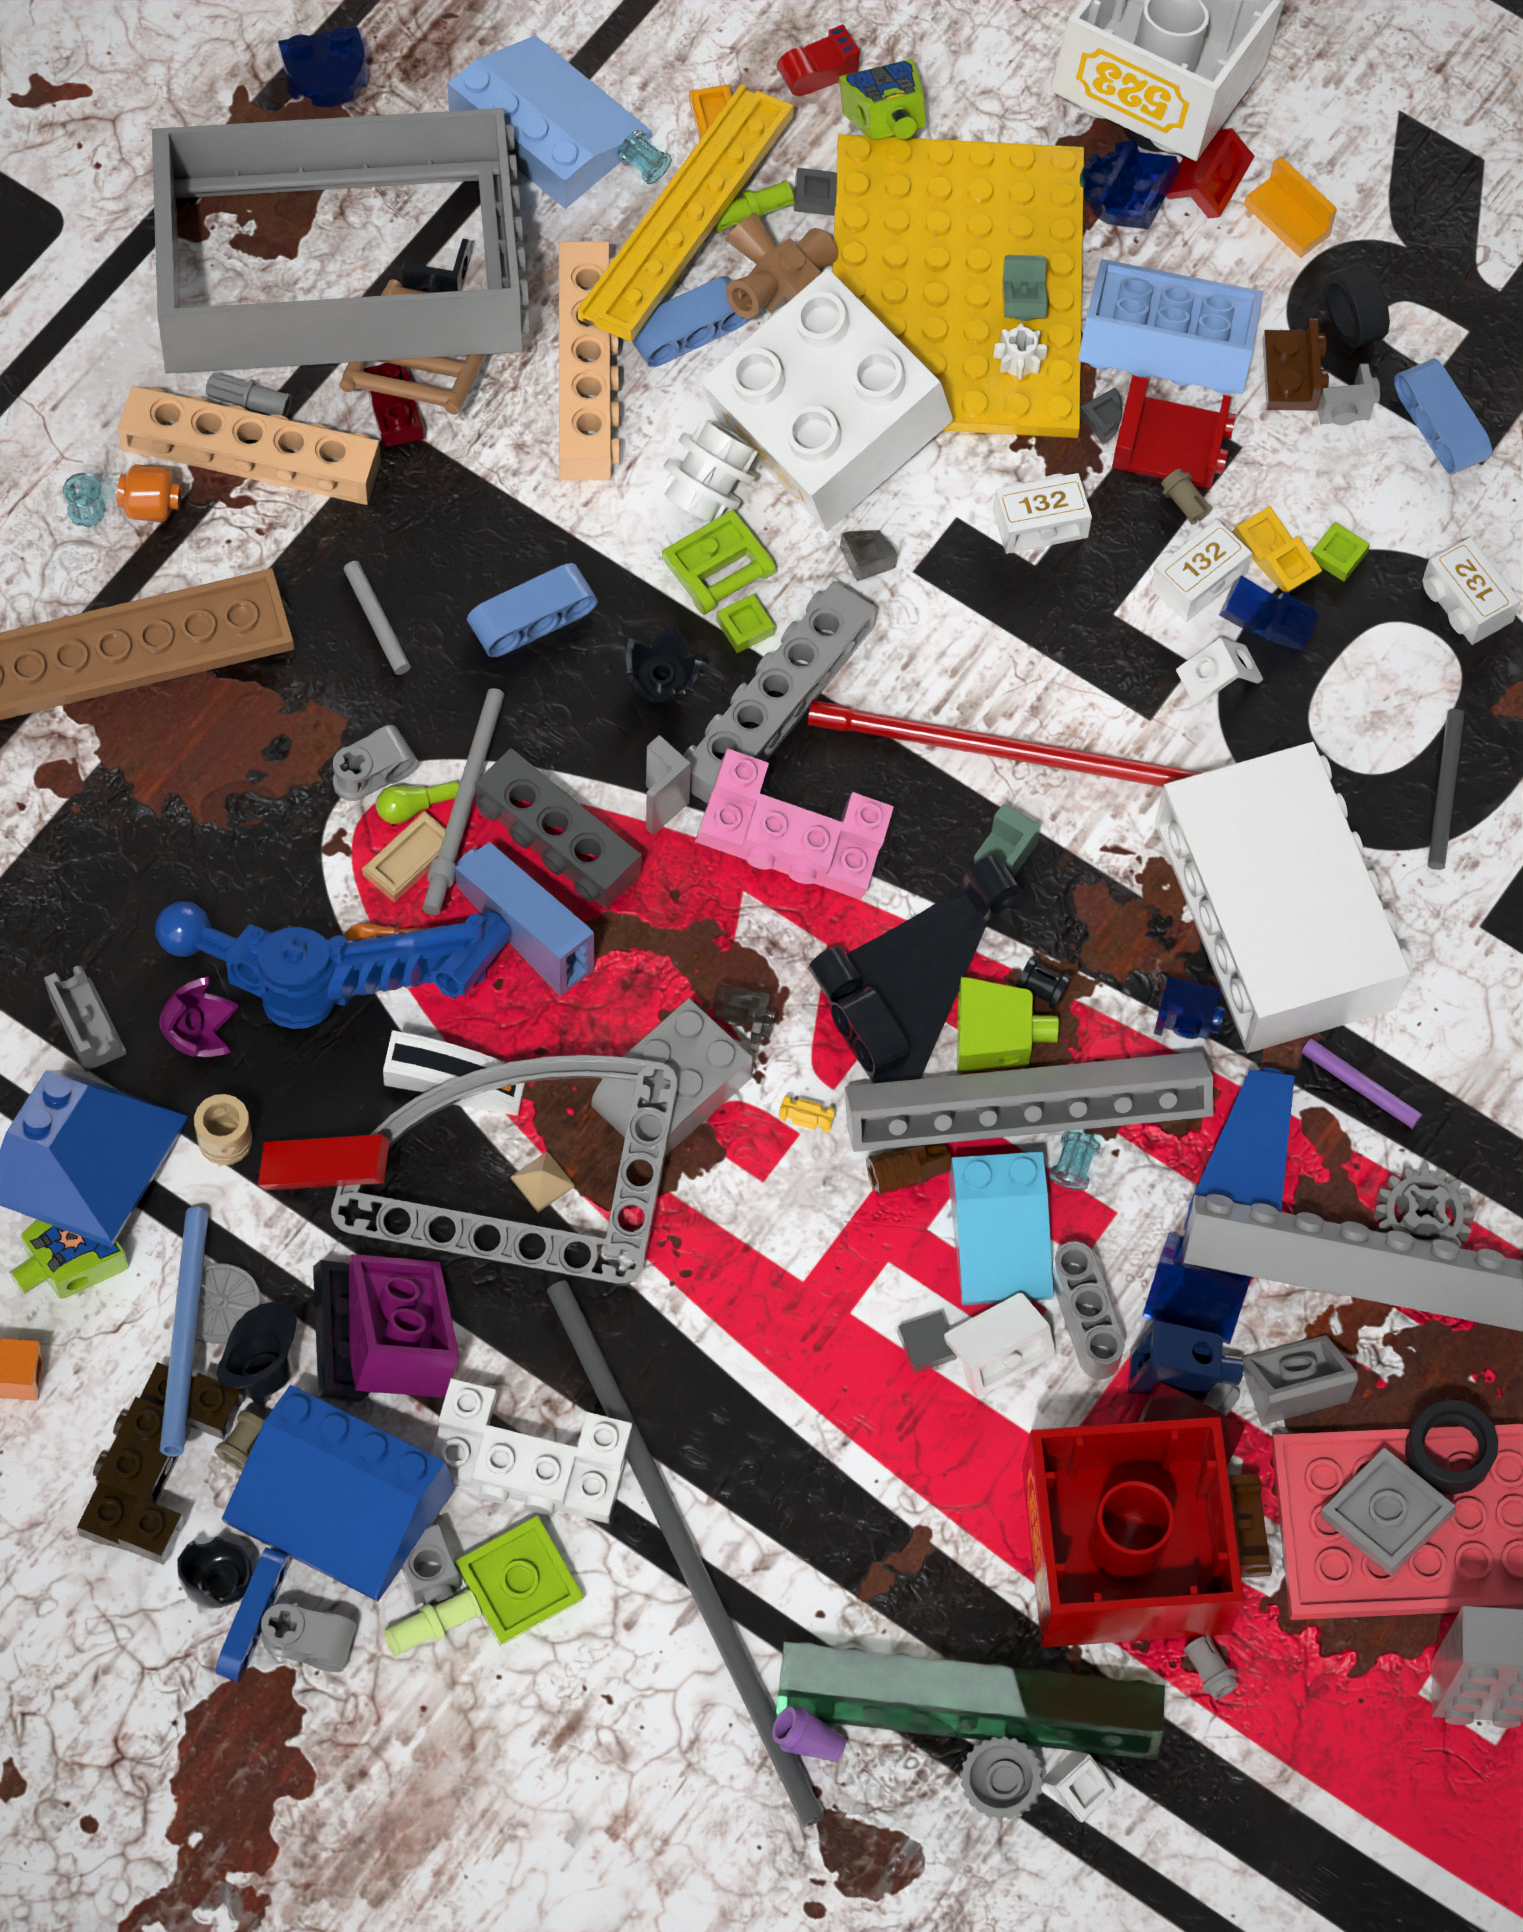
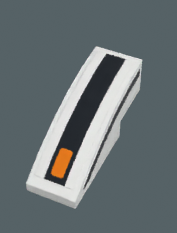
(425, 1063)

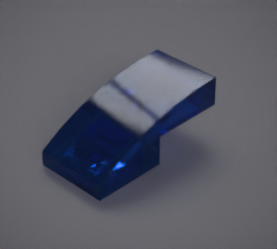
(1270, 617)

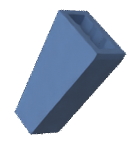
(540, 926)

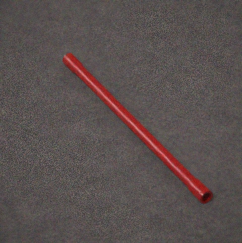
(846, 719)

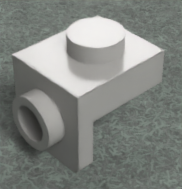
(1350, 403)

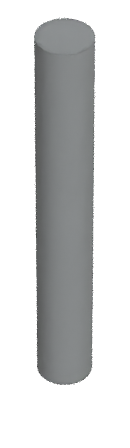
(376, 617)

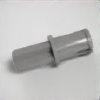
(248, 395)

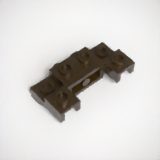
(135, 1471)

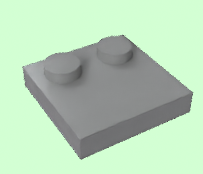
(1388, 1511)

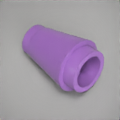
(806, 1735)

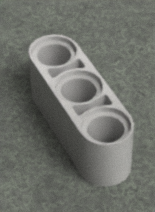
(1091, 1290)

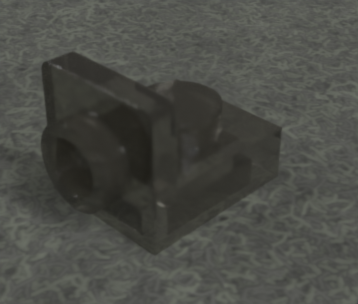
(744, 1006)

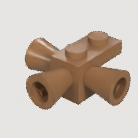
(779, 269)

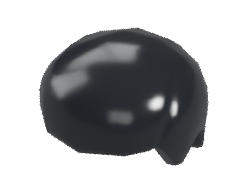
(214, 1573)

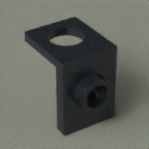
(435, 279)

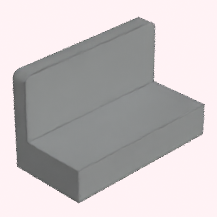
(667, 784)

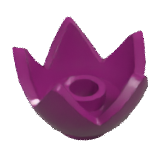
(193, 1017)

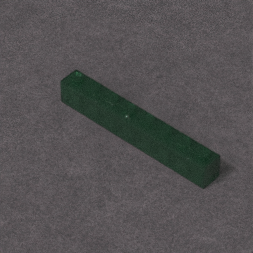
(973, 1700)

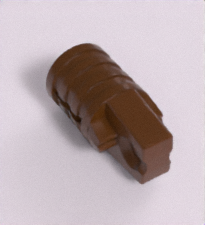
(907, 1167)

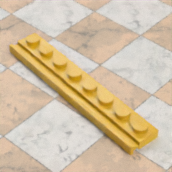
(685, 213)

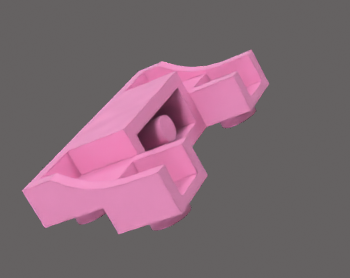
(790, 837)

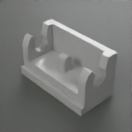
(84, 1019)

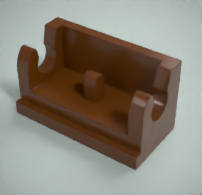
(1249, 1526)

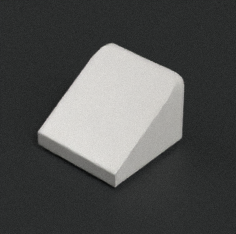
(1079, 1784)

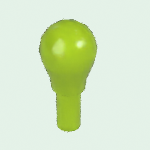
(402, 802)

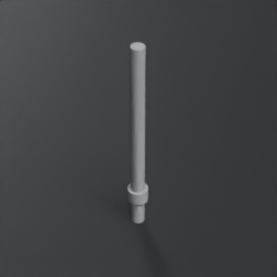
(442, 870)

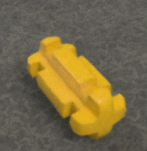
(807, 1113)

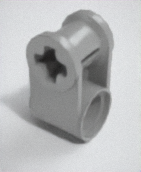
(373, 762)
(314, 1637)

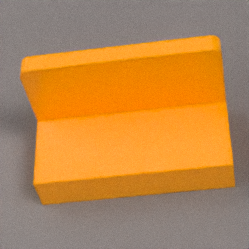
(1292, 208)

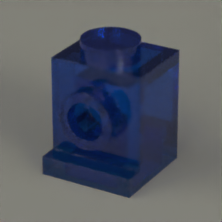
(1189, 1010)

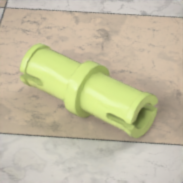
(431, 1622)

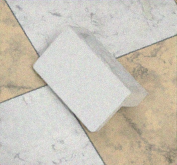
(1001, 1343)

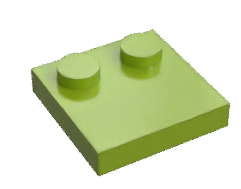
(519, 1580)

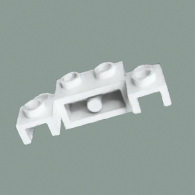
(527, 1467)

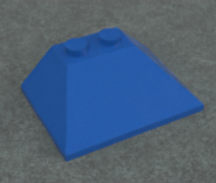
(84, 1154)

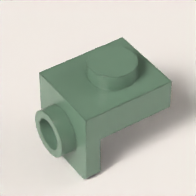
(1024, 287)

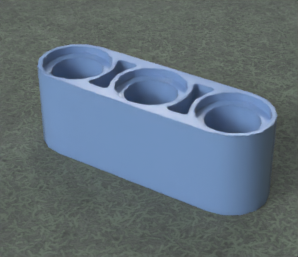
(687, 323)
(1443, 416)
(532, 610)

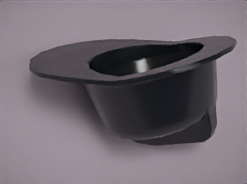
(258, 1352)

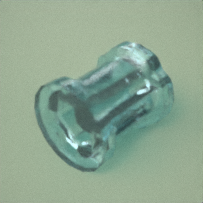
(644, 156)
(89, 496)
(1074, 1160)

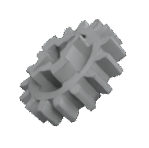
(1424, 1195)

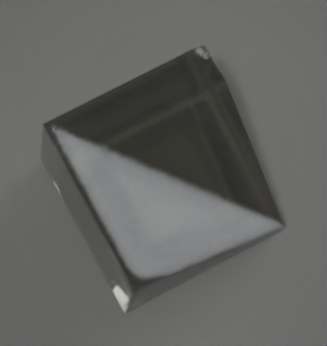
(868, 553)

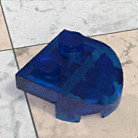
(324, 65)
(1128, 184)

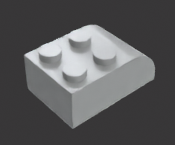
(707, 1069)

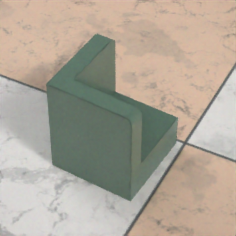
(1011, 838)

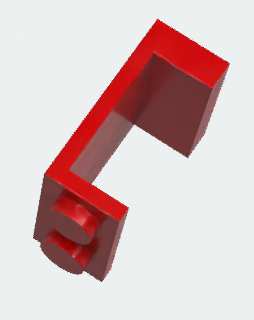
(1171, 436)

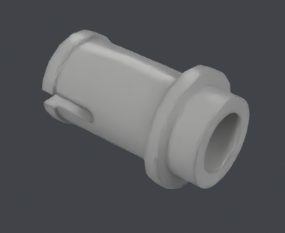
(1211, 1668)

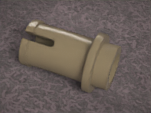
(1186, 496)

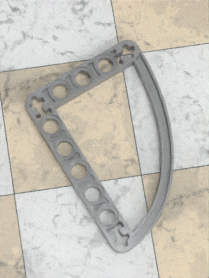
(513, 1232)

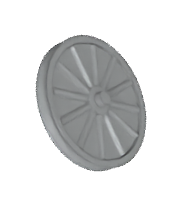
(224, 1298)

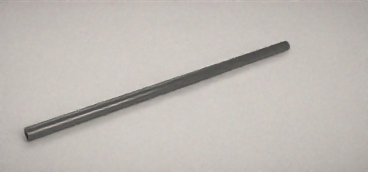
(686, 1555)

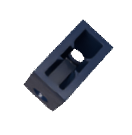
(1181, 1359)

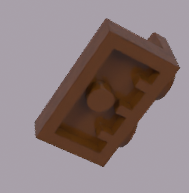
(1294, 368)

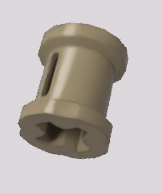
(241, 1440)

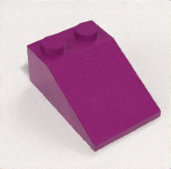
(400, 1327)

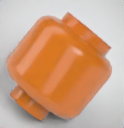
(148, 493)

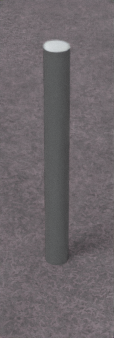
(1446, 789)

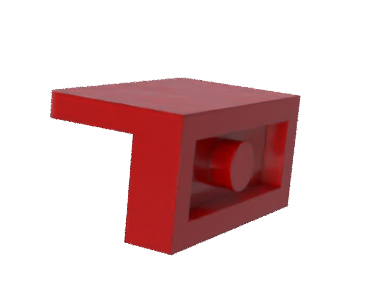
(1215, 173)

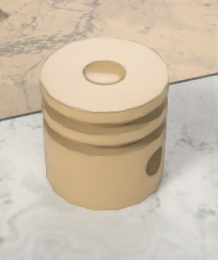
(223, 1129)

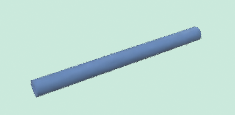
(184, 1332)

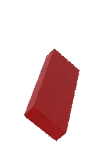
(323, 1162)

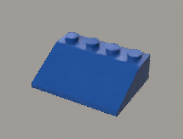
(337, 1493)

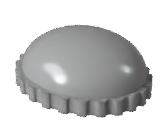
(1002, 1778)

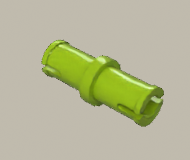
(761, 202)

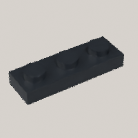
(332, 1332)

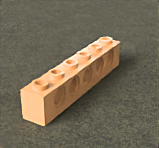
(581, 454)
(264, 461)

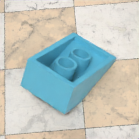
(1001, 1227)

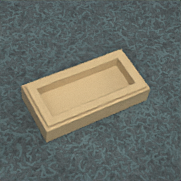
(406, 857)

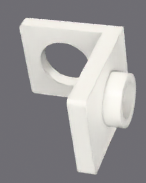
(1216, 668)

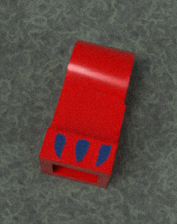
(819, 62)

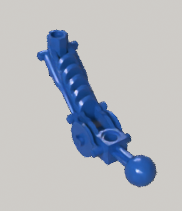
(306, 974)

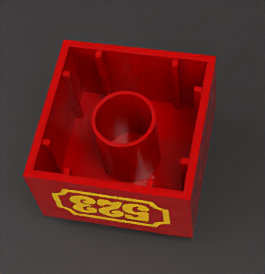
(1131, 1532)

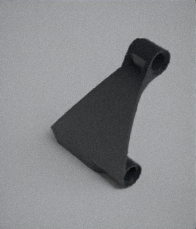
(902, 985)

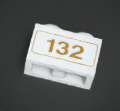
(1042, 512)
(1200, 569)
(1470, 591)

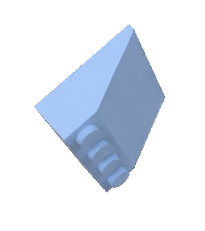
(560, 119)
(1171, 327)

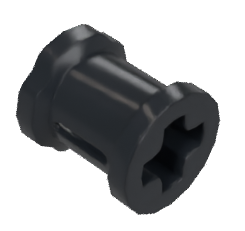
(1044, 982)

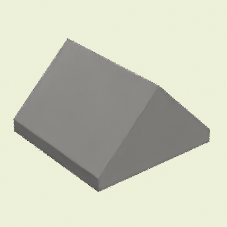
(1298, 1379)

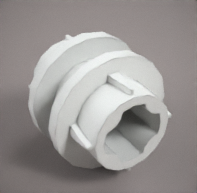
(709, 471)

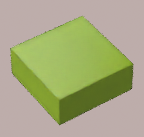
(1340, 551)
(745, 623)

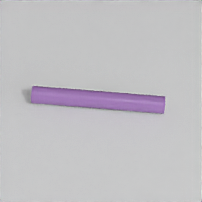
(1361, 1083)

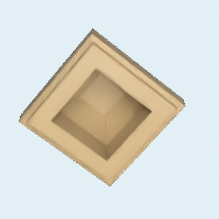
(542, 1182)

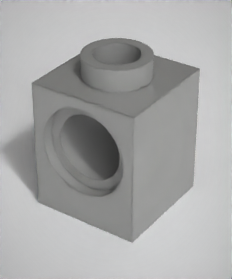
(437, 1588)

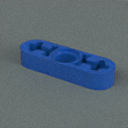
(247, 1623)

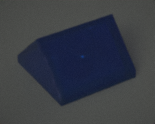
(1195, 1294)

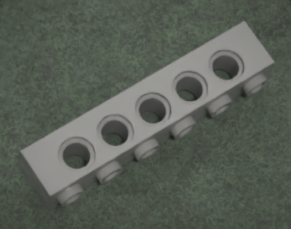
(834, 610)

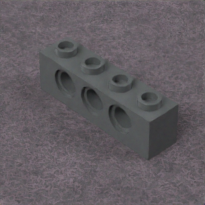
(517, 780)

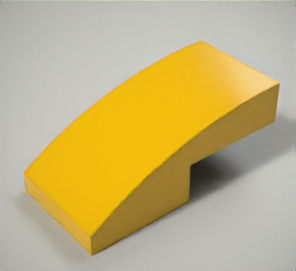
(1275, 552)

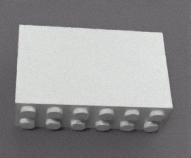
(1282, 896)

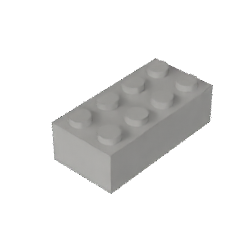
(1480, 1668)

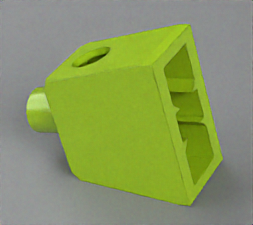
(998, 1026)

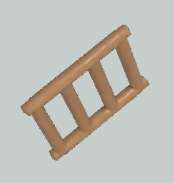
(451, 399)

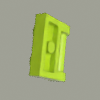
(712, 550)

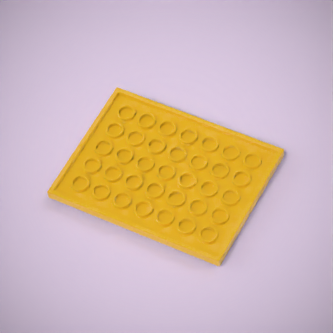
(926, 250)

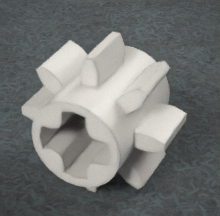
(1020, 351)

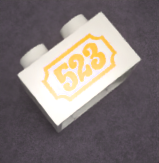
(1165, 64)
(827, 399)

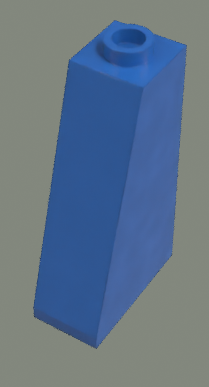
(1253, 1144)

